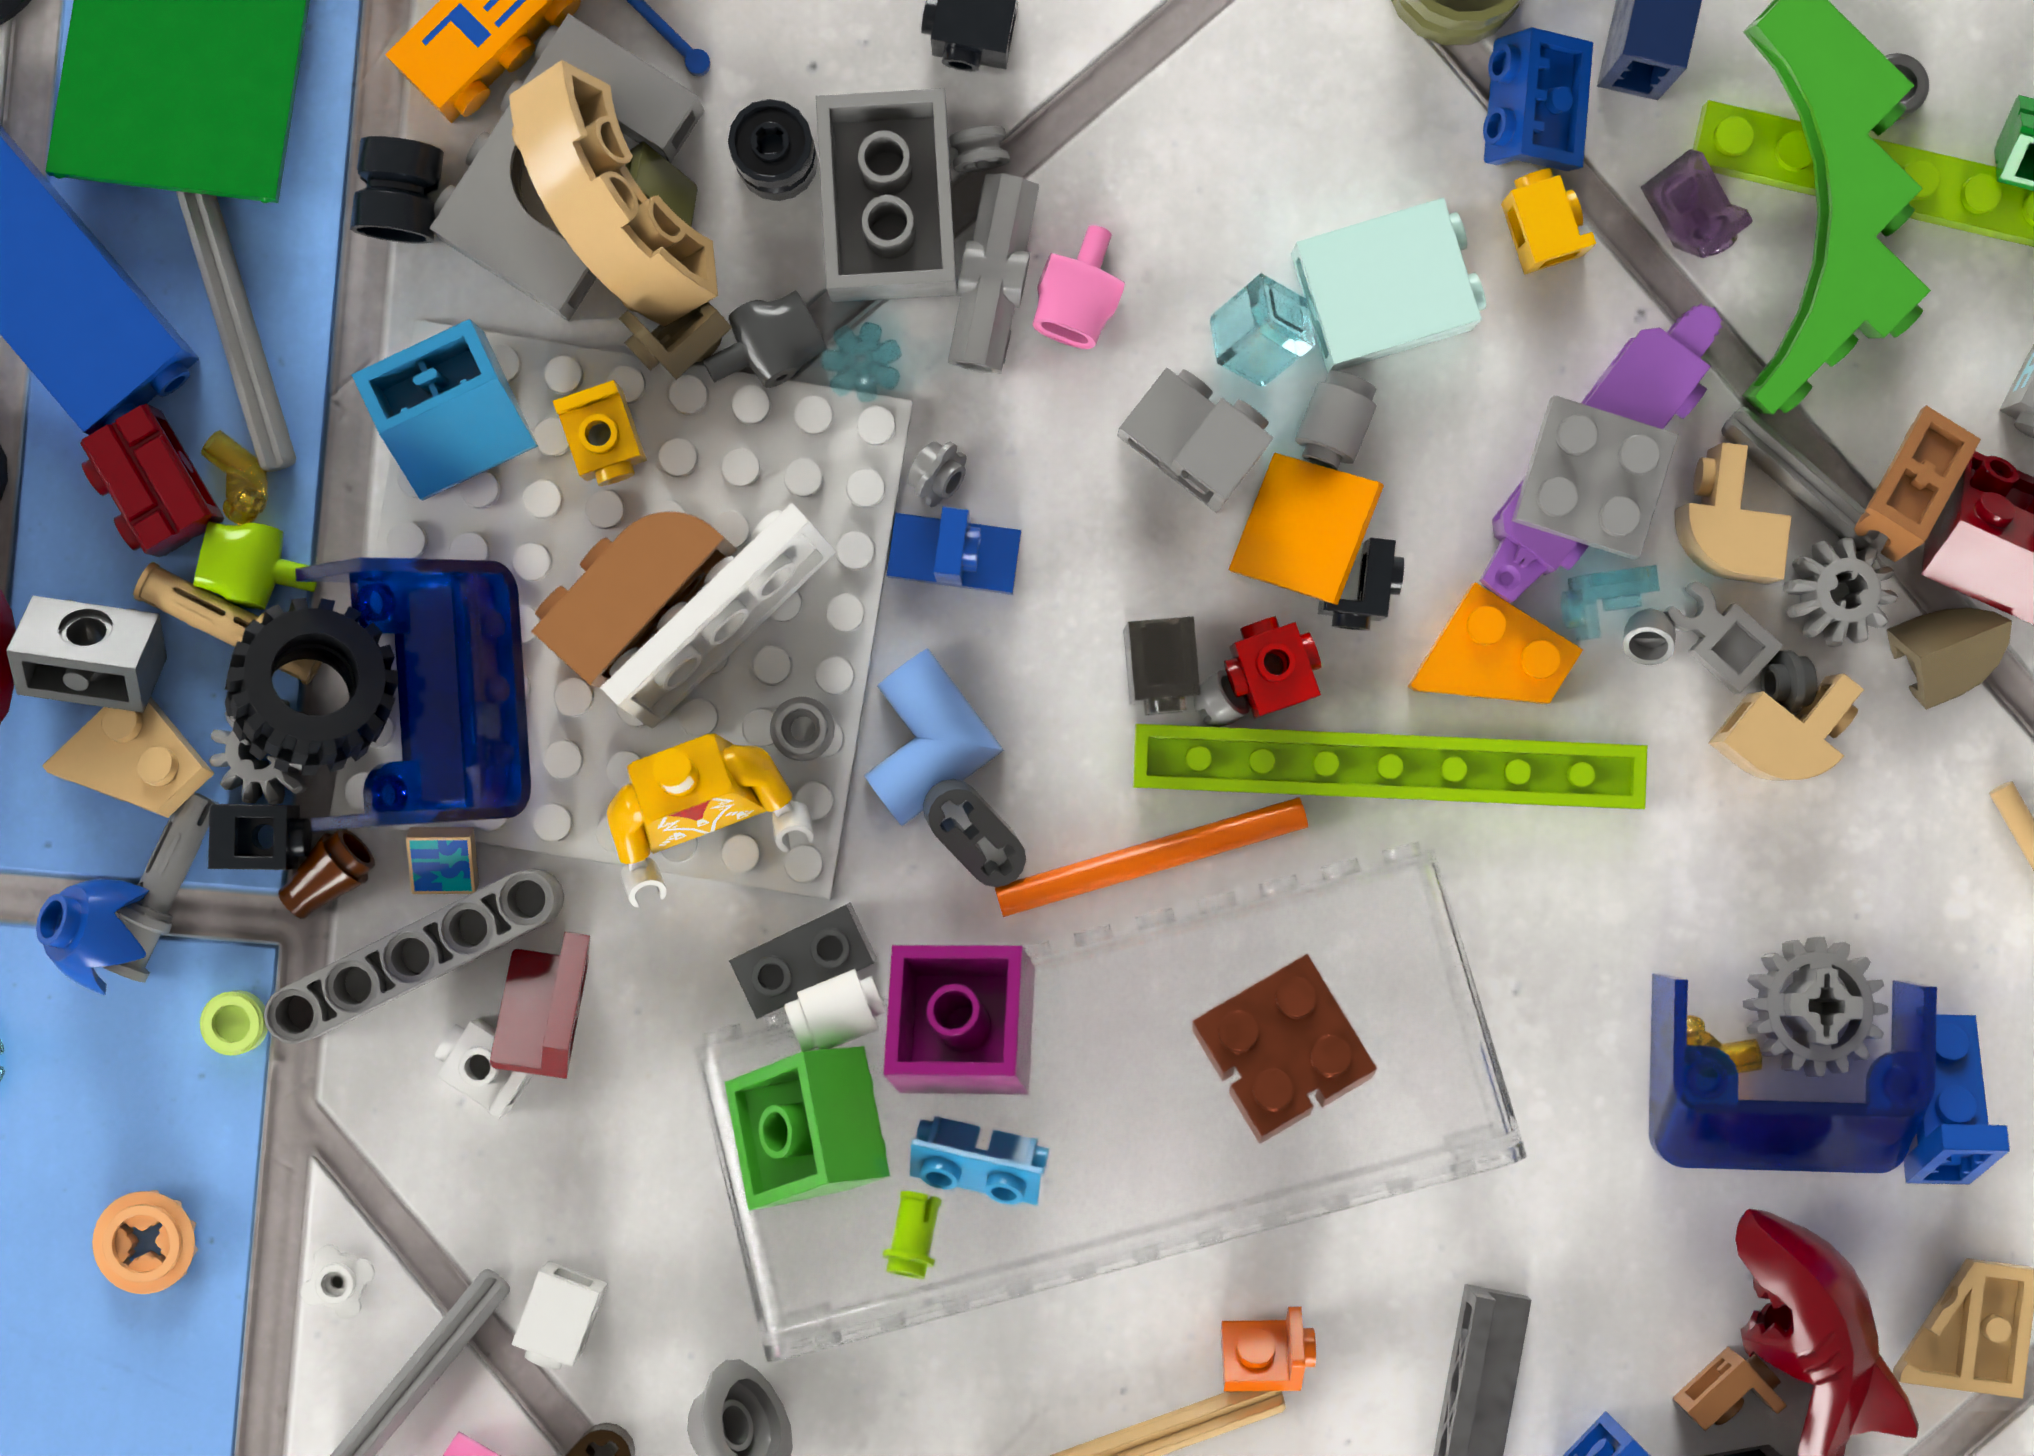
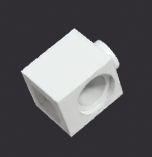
(558, 1316)

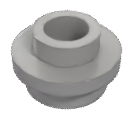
(781, 728)

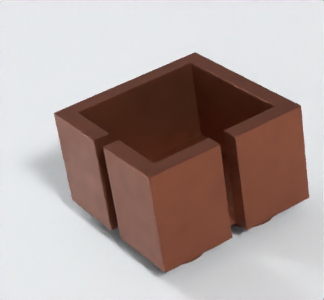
(1284, 1043)

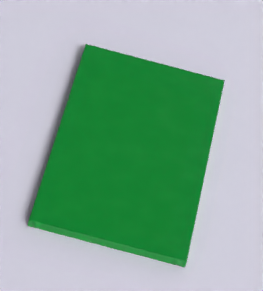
(179, 94)

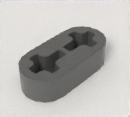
(984, 824)

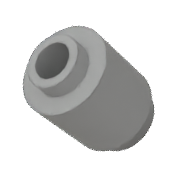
(1336, 420)

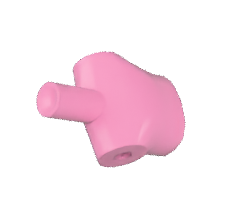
(1077, 294)

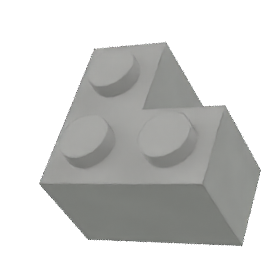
(1194, 440)

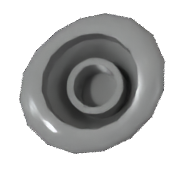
(739, 1415)

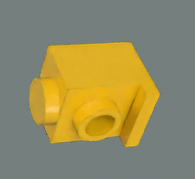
(1545, 221)
(595, 406)

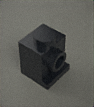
(236, 842)

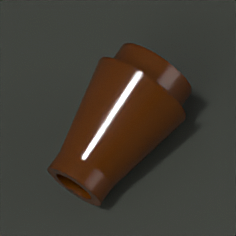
(329, 871)

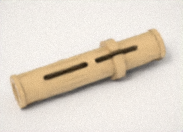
(206, 612)

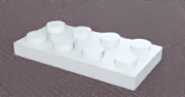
(718, 618)

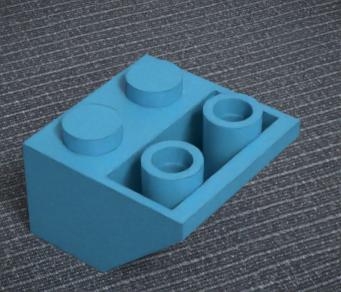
(445, 409)

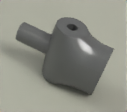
(770, 339)

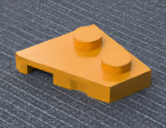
(1495, 653)

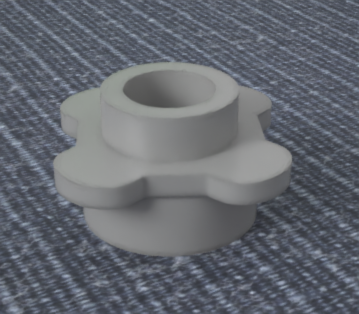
(937, 472)

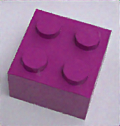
(959, 1019)

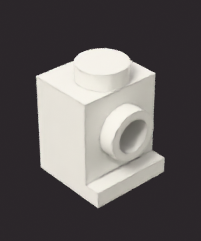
(496, 1091)

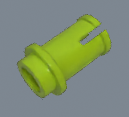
(913, 1235)

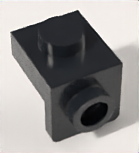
(1378, 578)

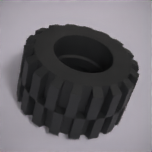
(322, 637)

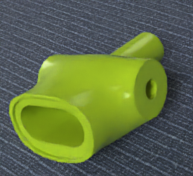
(245, 564)

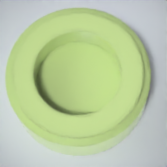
(233, 1022)

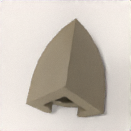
(1950, 650)

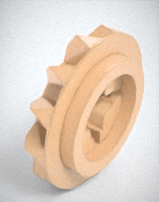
(115, 1242)

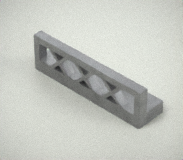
(1482, 1373)

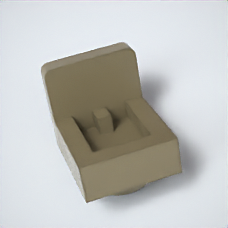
(680, 342)

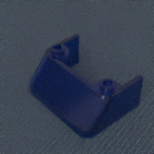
(455, 689)
(1705, 1126)

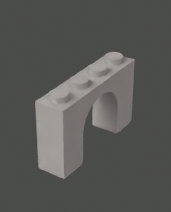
(486, 209)

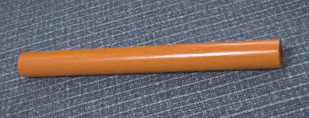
(1152, 856)

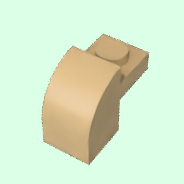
(1724, 536)
(1780, 746)

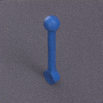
(696, 60)

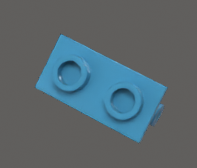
(948, 1158)

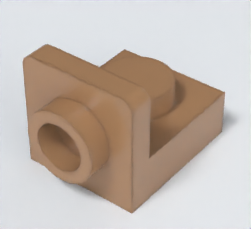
(1719, 1389)

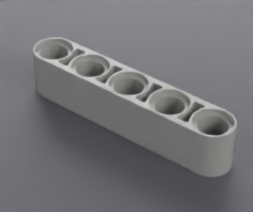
(384, 961)

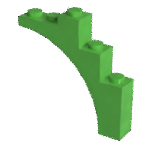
(1854, 281)

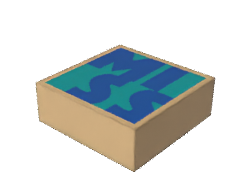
(442, 860)

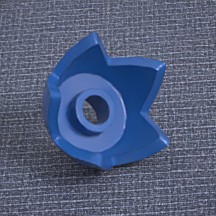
(85, 933)

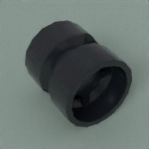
(773, 149)
(397, 181)

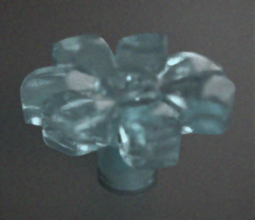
(863, 375)

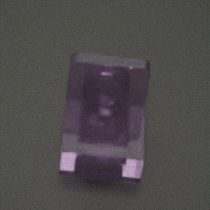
(1695, 206)

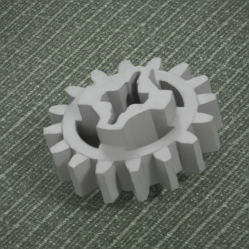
(1813, 1031)

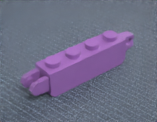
(1645, 382)

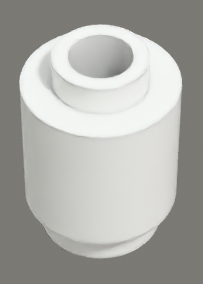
(835, 1011)

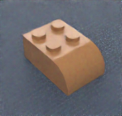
(628, 590)

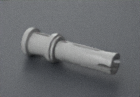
(163, 879)

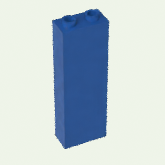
(74, 306)

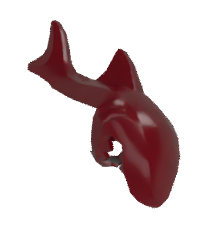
(1828, 1334)

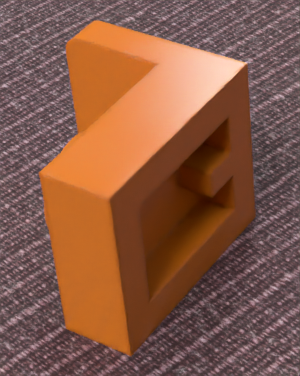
(1267, 1353)

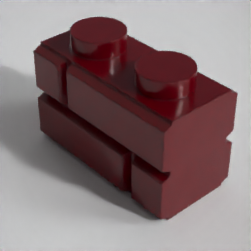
(150, 482)

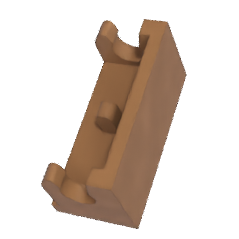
(1918, 483)

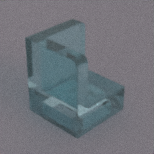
(1262, 330)

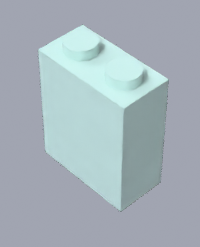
(1388, 284)

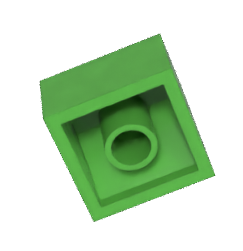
(807, 1127)

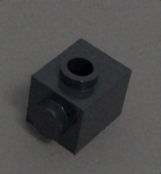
(970, 31)

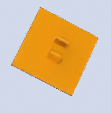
(1306, 528)

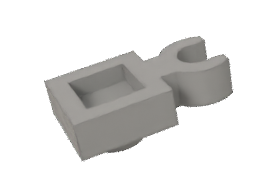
(1729, 643)

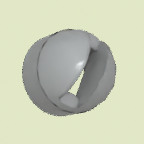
(1649, 637)
(1220, 701)

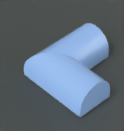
(947, 739)

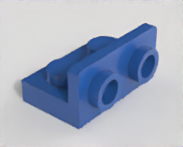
(1538, 99)

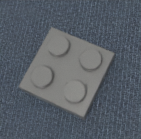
(1595, 477)

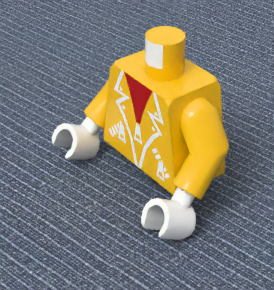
(692, 794)

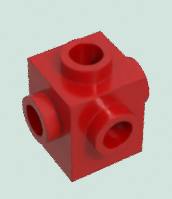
(1265, 690)

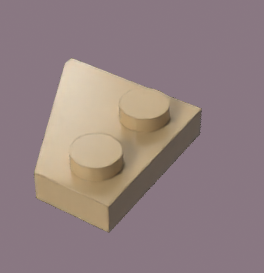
(133, 759)
(1975, 1332)

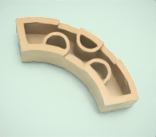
(580, 172)

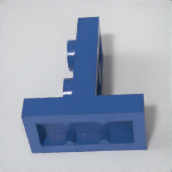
(954, 552)
(1955, 1132)

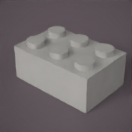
(886, 195)

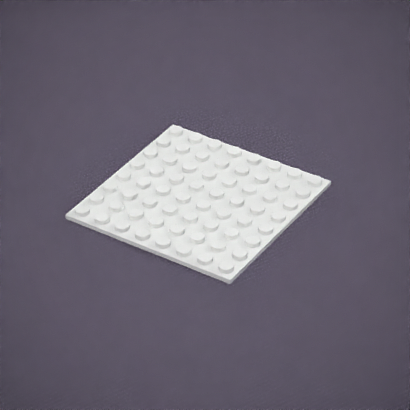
(711, 453)

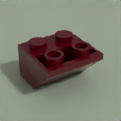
(1987, 537)

